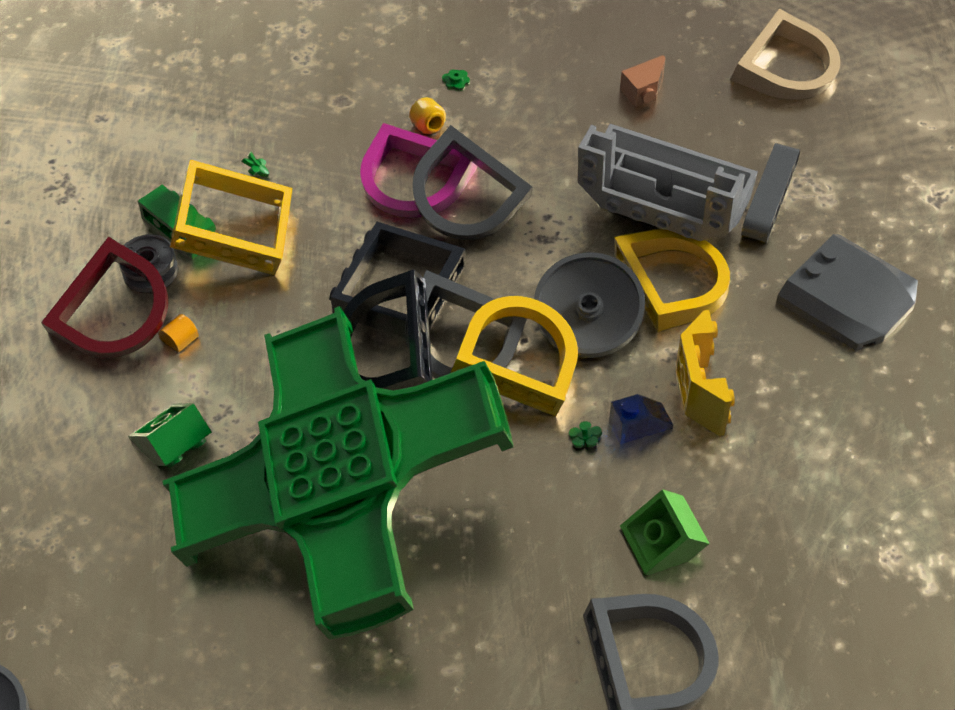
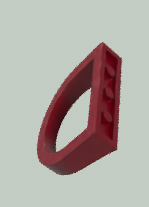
(106, 255)

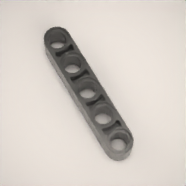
(770, 193)

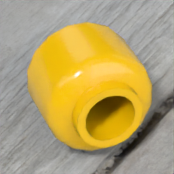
(427, 115)

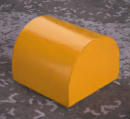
(179, 333)

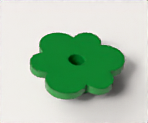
(456, 79)

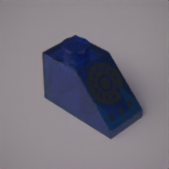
(637, 418)

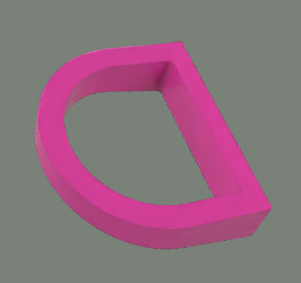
(394, 137)

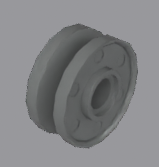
(158, 253)

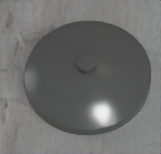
(597, 300)

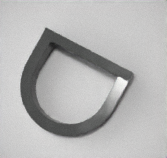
(456, 140)
(472, 301)
(609, 610)

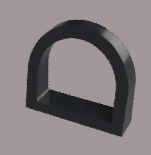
(414, 288)

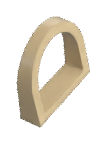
(796, 30)

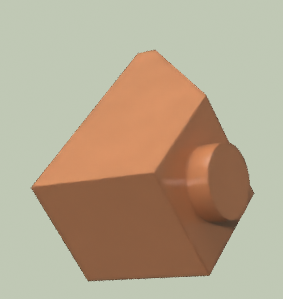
(643, 81)

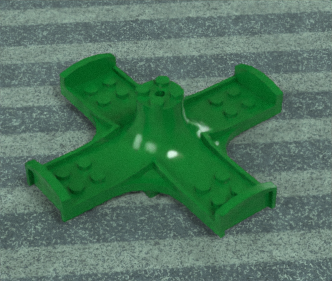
(334, 470)

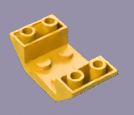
(702, 398)

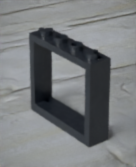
(416, 244)

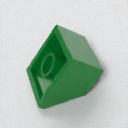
(171, 434)

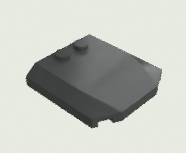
(850, 293)

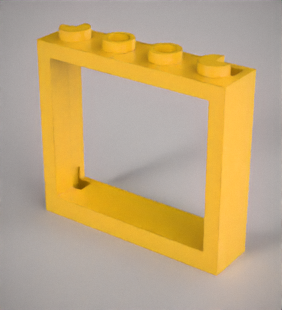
(225, 247)

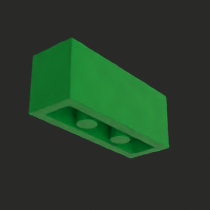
(160, 212)

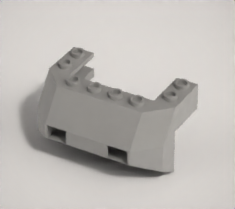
(663, 183)

